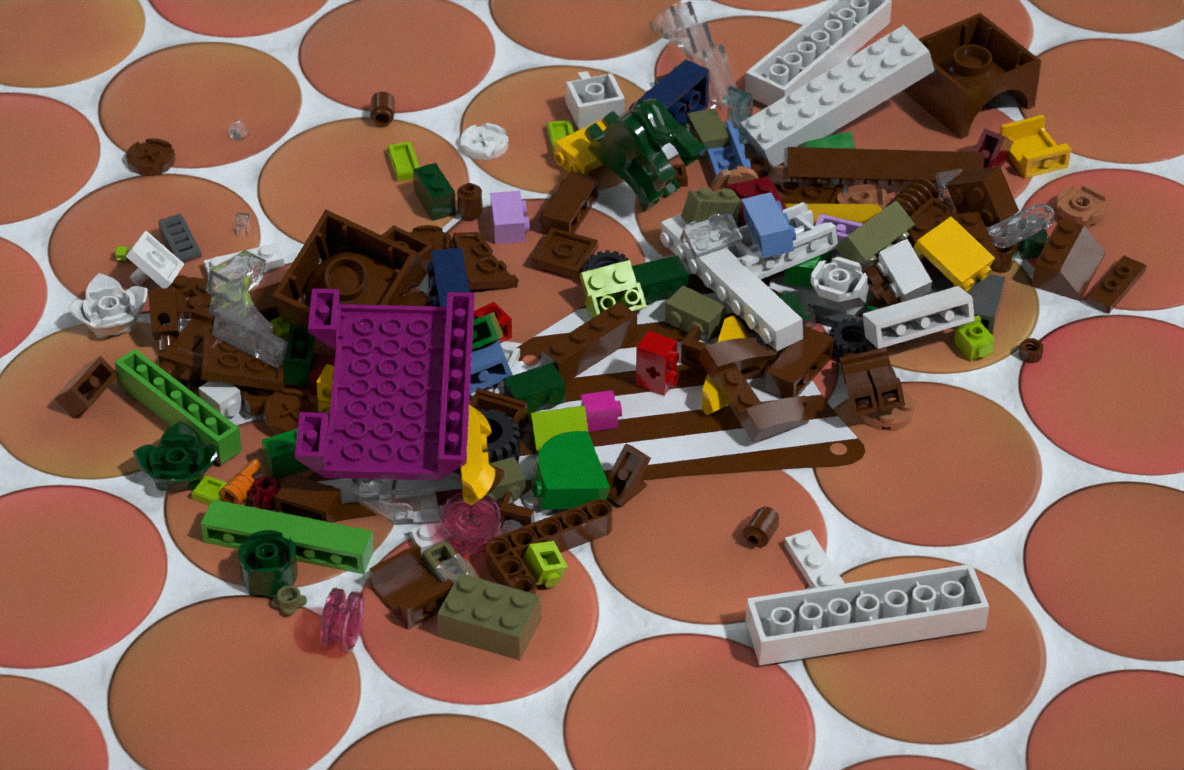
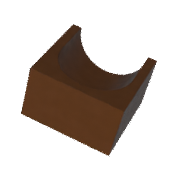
(971, 67)
(345, 258)

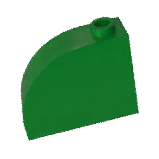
(568, 472)

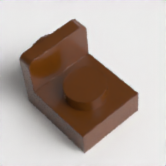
(513, 512)

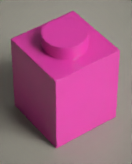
(601, 410)

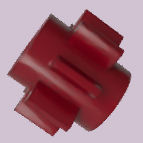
(265, 492)

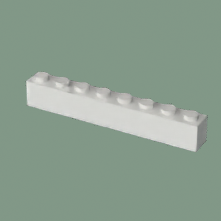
(738, 288)

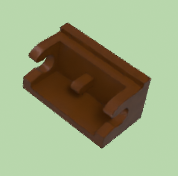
(512, 407)

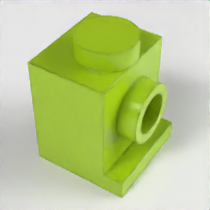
(974, 339)
(546, 568)

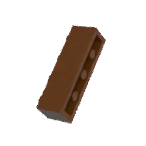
(591, 341)

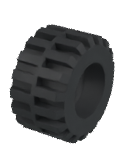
(504, 436)

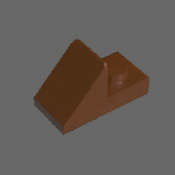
(626, 475)

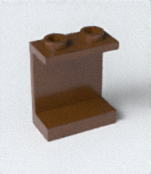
(409, 587)

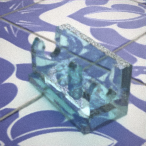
(739, 108)

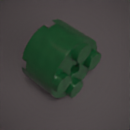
(267, 563)

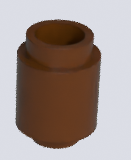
(382, 108)
(469, 201)
(761, 527)

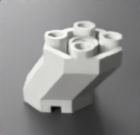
(842, 286)

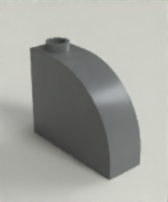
(985, 294)

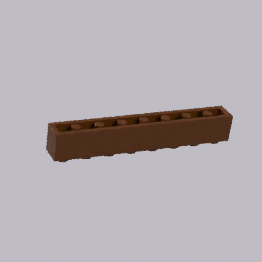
(873, 164)

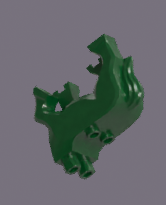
(634, 152)

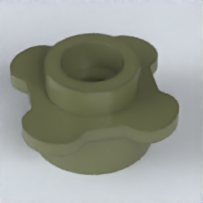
(289, 599)

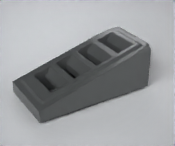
(179, 237)

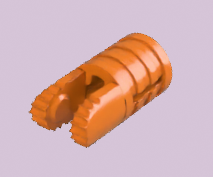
(238, 488)

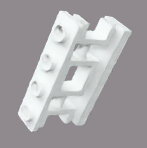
(809, 243)

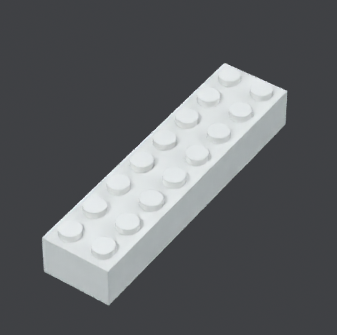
(817, 47)
(839, 95)
(866, 614)

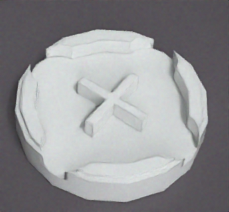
(484, 141)

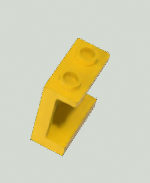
(1033, 148)
(574, 154)
(955, 254)

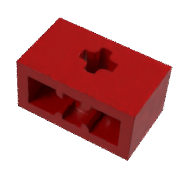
(656, 363)

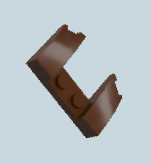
(723, 364)

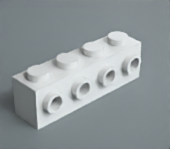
(918, 317)

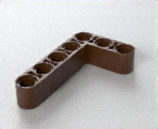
(566, 529)

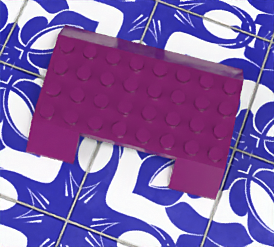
(394, 389)

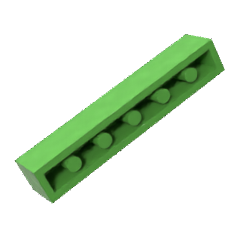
(177, 403)
(314, 540)

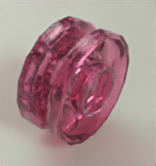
(466, 536)
(342, 619)

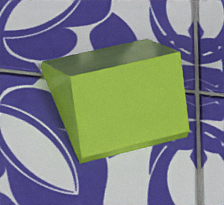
(550, 423)

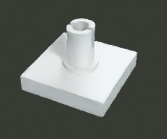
(153, 262)

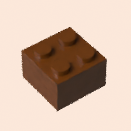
(983, 192)

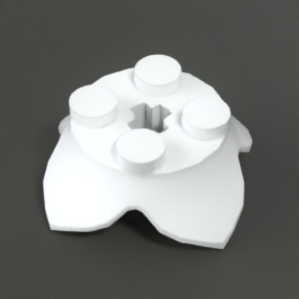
(109, 307)

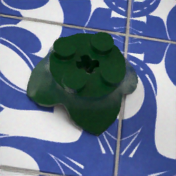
(178, 459)

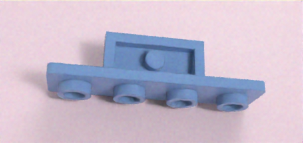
(729, 156)

